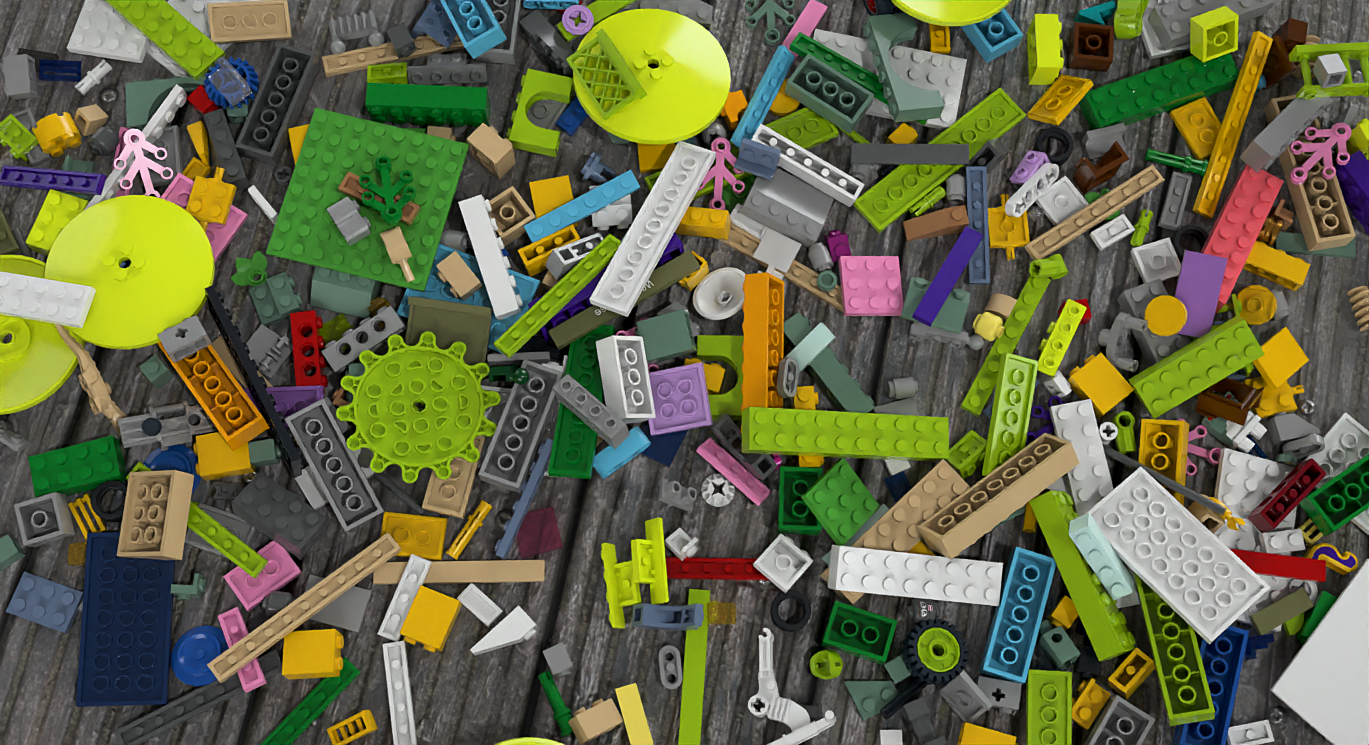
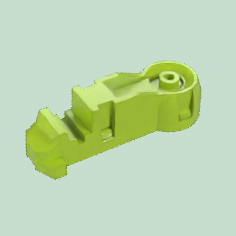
(1128, 18)

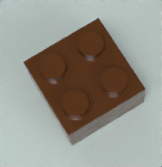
(1091, 47)

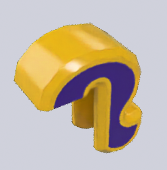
(1341, 563)

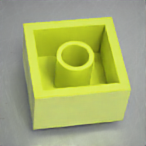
(1214, 33)

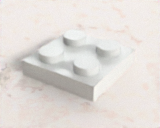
(1061, 201)
(1157, 261)

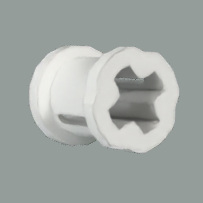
(1110, 429)

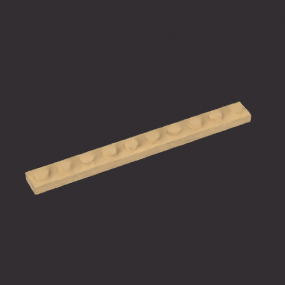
(303, 608)

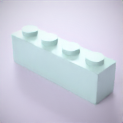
(1101, 556)

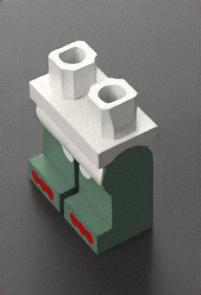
(1234, 434)

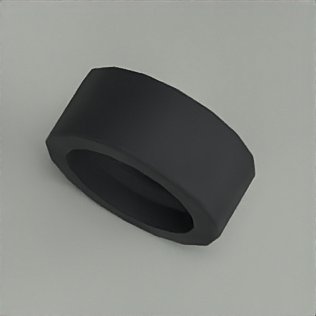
(1060, 134)
(1193, 230)
(98, 495)
(790, 627)

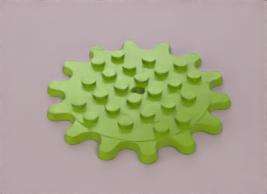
(410, 376)

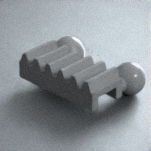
(354, 28)

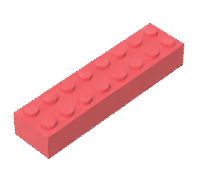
(1241, 223)

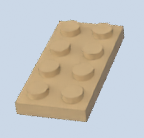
(249, 21)
(453, 494)

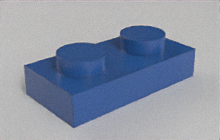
(572, 118)

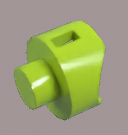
(830, 664)

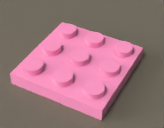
(871, 285)

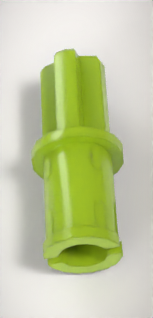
(928, 201)
(1141, 228)

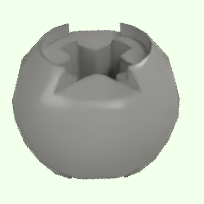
(712, 129)

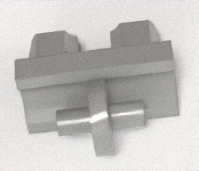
(676, 495)

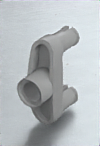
(1116, 339)

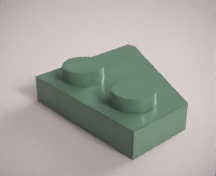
(870, 696)

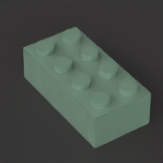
(829, 93)

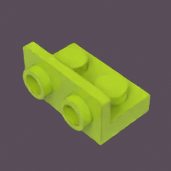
(388, 73)
(16, 137)
(967, 454)

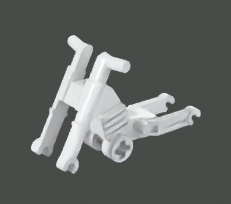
(780, 708)

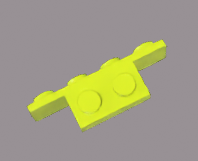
(1059, 337)
(650, 561)
(620, 585)

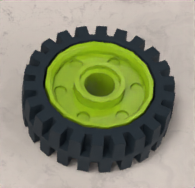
(924, 662)

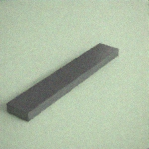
(909, 154)

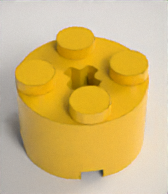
(57, 133)

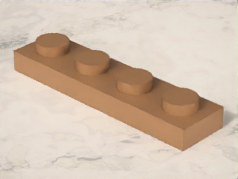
(351, 187)

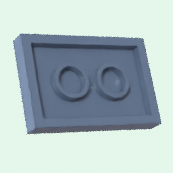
(45, 602)

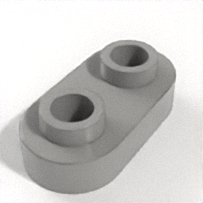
(787, 378)
(1305, 446)
(670, 667)

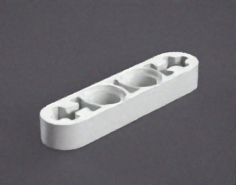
(1046, 176)

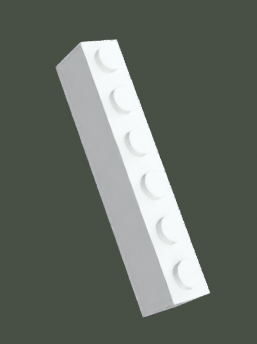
(810, 167)
(490, 257)

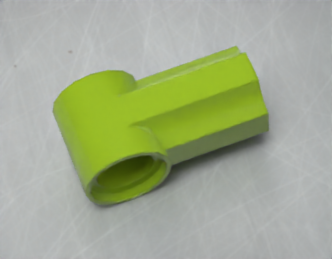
(1050, 267)
(1125, 438)

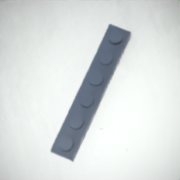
(978, 220)
(521, 507)

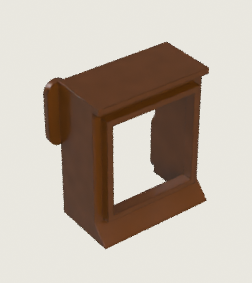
(1091, 176)
(1218, 406)

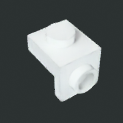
(682, 544)

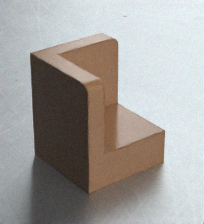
(1282, 214)

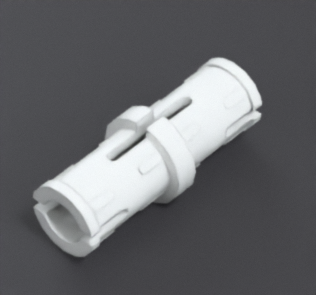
(93, 77)

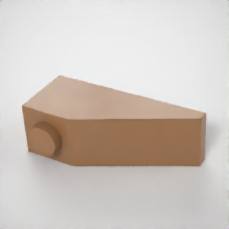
(938, 223)

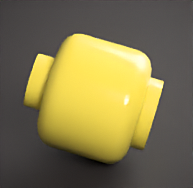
(988, 326)

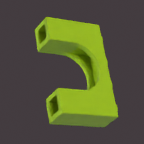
(537, 87)
(728, 350)

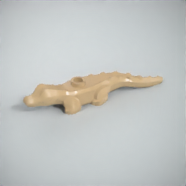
(92, 381)

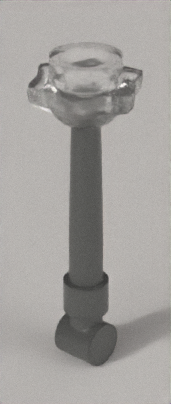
(1034, 213)

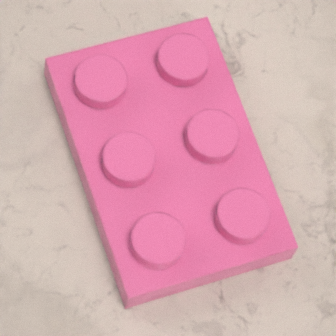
(273, 577)

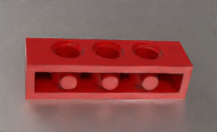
(300, 324)

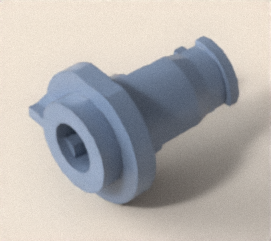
(594, 167)

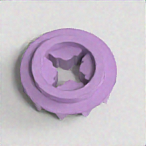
(572, 13)

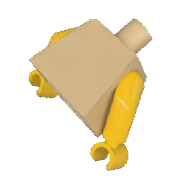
(1213, 520)

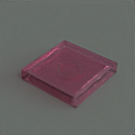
(539, 533)

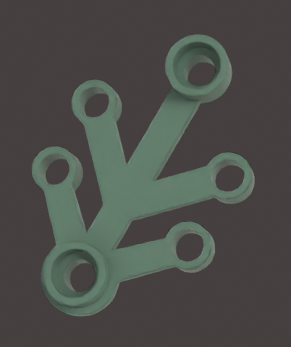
(770, 8)

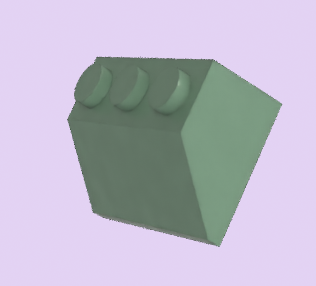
(343, 292)
(952, 312)

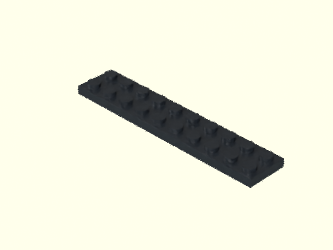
(256, 384)

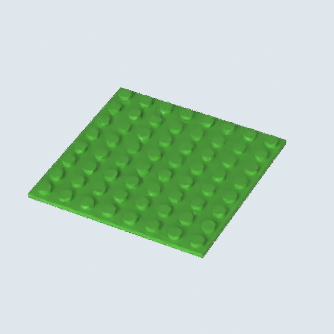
(352, 144)

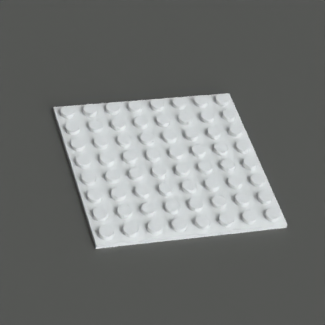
(1331, 671)

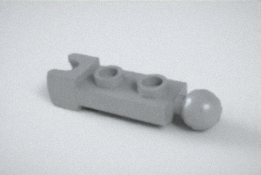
(936, 335)

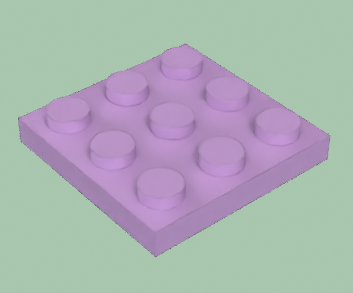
(679, 399)

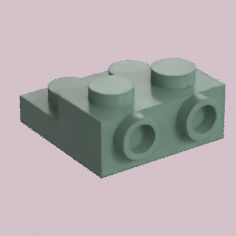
(276, 299)

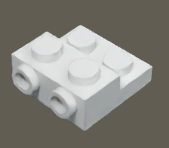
(617, 214)
(783, 562)

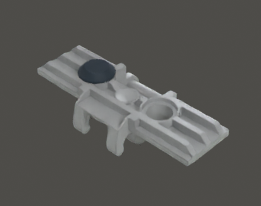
(172, 431)

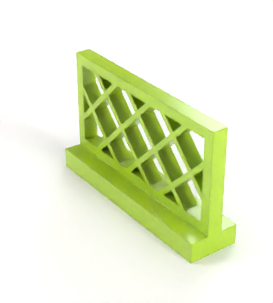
(617, 62)

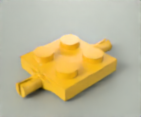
(211, 199)
(1006, 230)
(1274, 400)

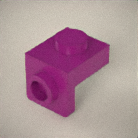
(837, 244)

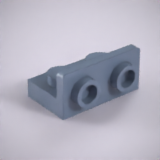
(757, 159)

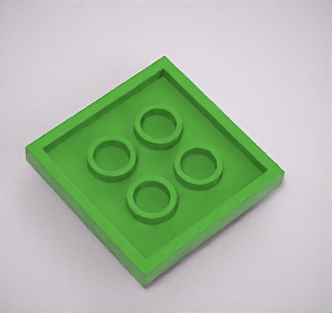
(840, 502)

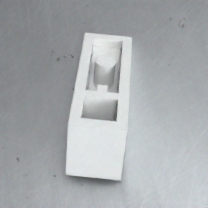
(509, 631)

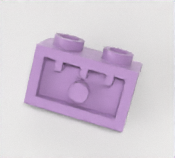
(1029, 165)

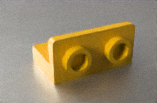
(1088, 703)

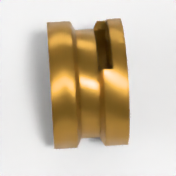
(1270, 231)

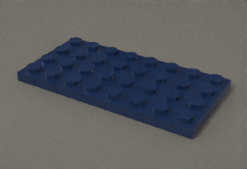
(124, 627)

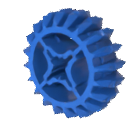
(243, 69)

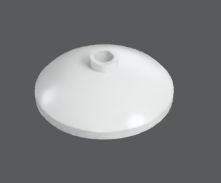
(720, 294)

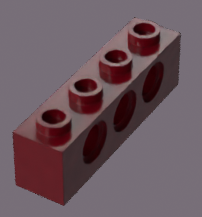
(1286, 495)

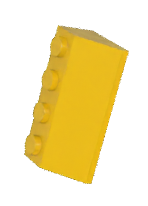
(1165, 450)

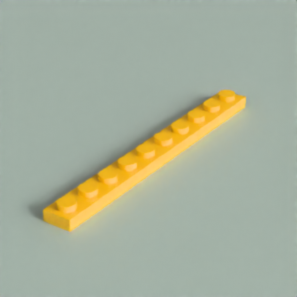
(1232, 125)

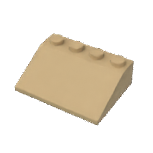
(155, 515)

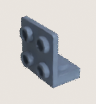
(436, 24)

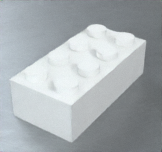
(626, 378)

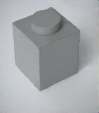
(1329, 70)
(558, 660)

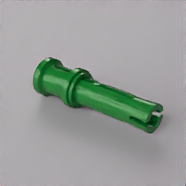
(1186, 163)
(561, 713)

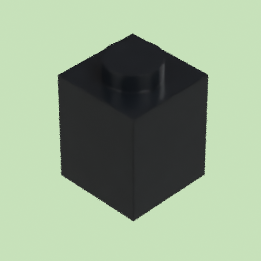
(1087, 663)

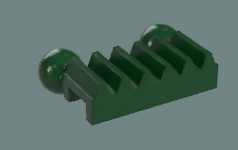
(509, 373)

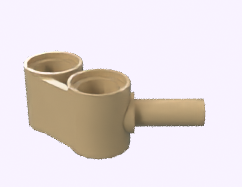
(398, 250)

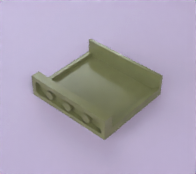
(451, 324)

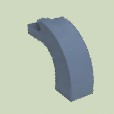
(667, 617)

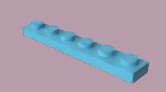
(764, 95)
(582, 206)

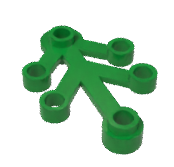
(387, 192)

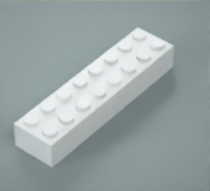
(915, 575)

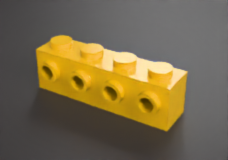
(806, 400)

